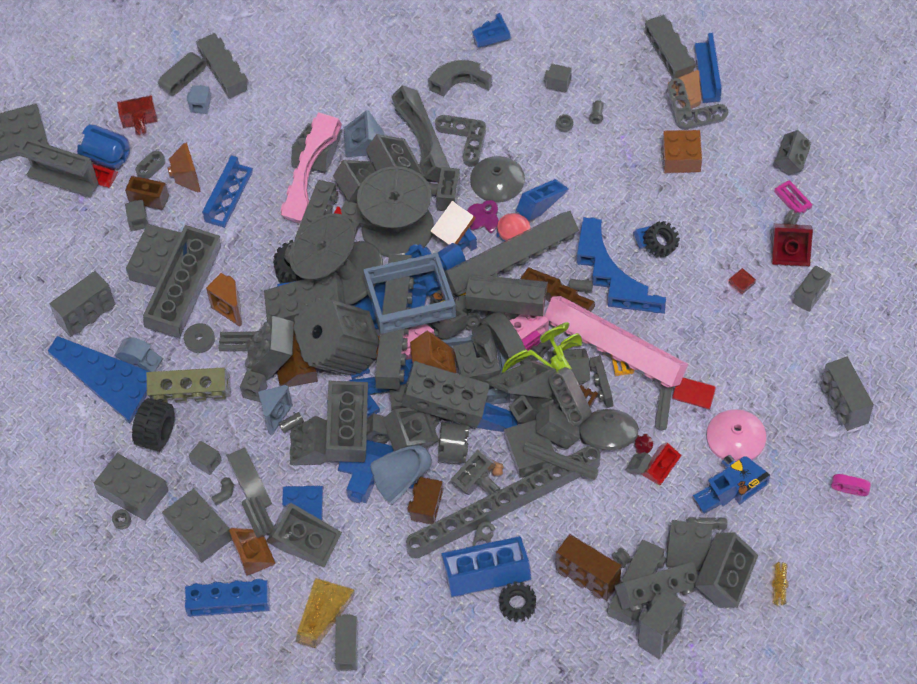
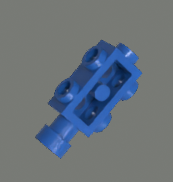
(428, 278)

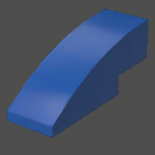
(496, 418)

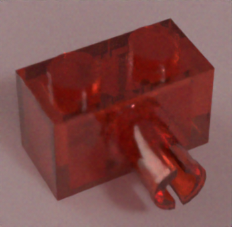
(137, 113)

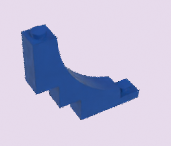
(624, 290)

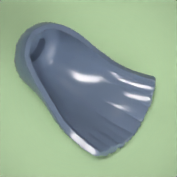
(399, 470)

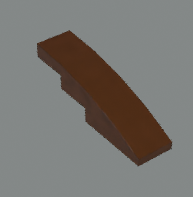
(555, 289)

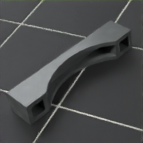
(411, 107)

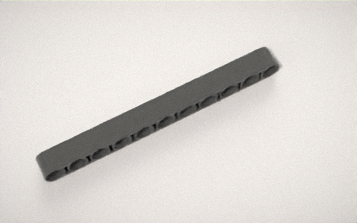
(497, 508)

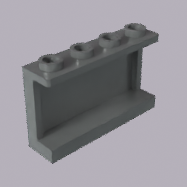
(59, 167)

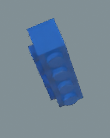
(227, 598)

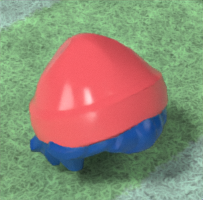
(511, 225)

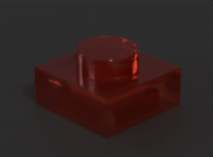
(742, 281)

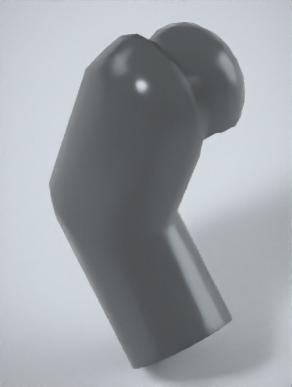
(226, 491)

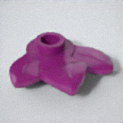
(484, 218)

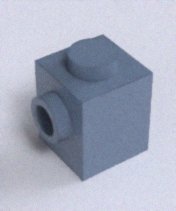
(199, 99)

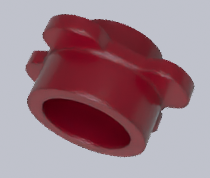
(643, 444)

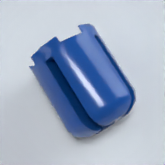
(104, 146)

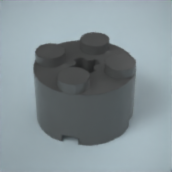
(453, 443)

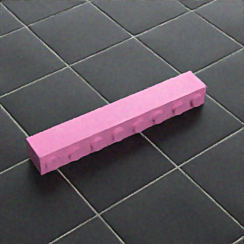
(617, 342)

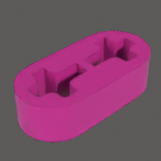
(851, 485)

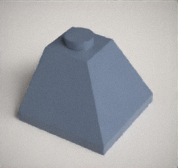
(360, 133)

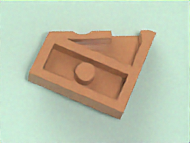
(692, 86)

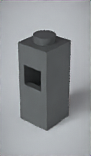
(346, 643)

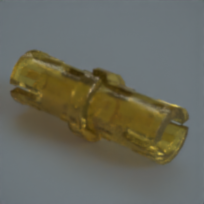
(780, 583)

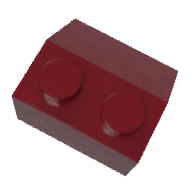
(792, 244)

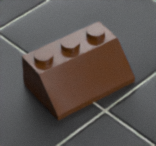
(295, 369)

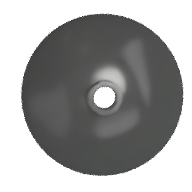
(495, 185)
(609, 429)

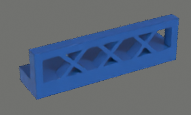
(708, 70)
(220, 191)

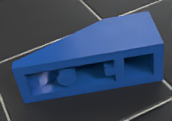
(539, 199)

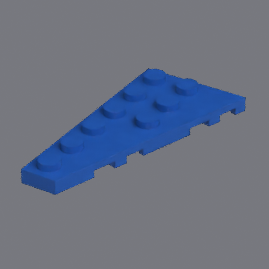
(109, 378)

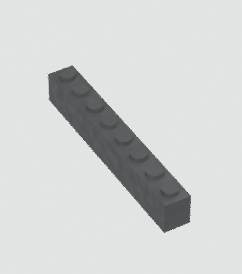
(512, 251)
(392, 344)

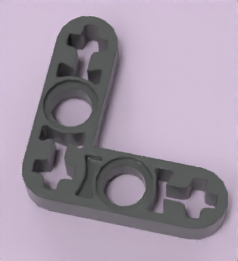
(686, 112)
(469, 131)

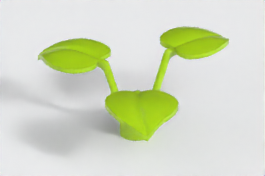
(557, 361)

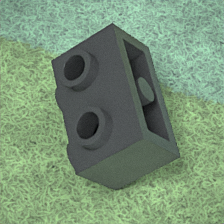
(793, 152)

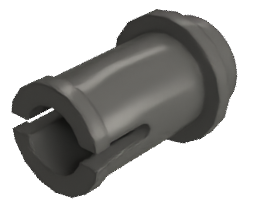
(596, 115)
(581, 285)
(291, 422)

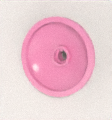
(726, 441)

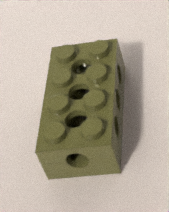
(179, 379)

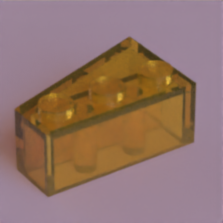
(320, 613)

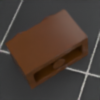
(150, 191)
(426, 500)

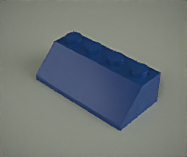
(486, 566)

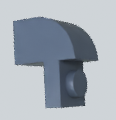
(138, 352)

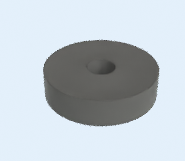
(203, 344)

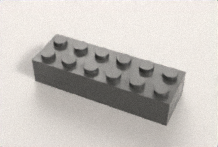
(181, 281)

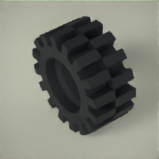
(668, 233)
(517, 613)

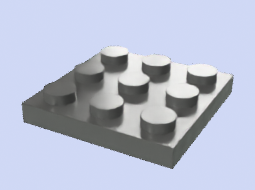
(18, 125)

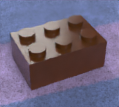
(588, 567)

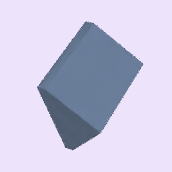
(275, 405)

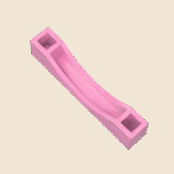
(323, 133)

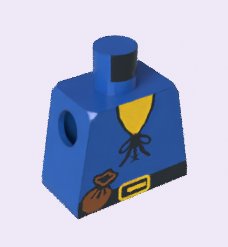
(746, 476)

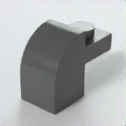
(452, 326)

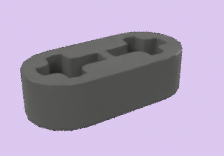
(151, 165)

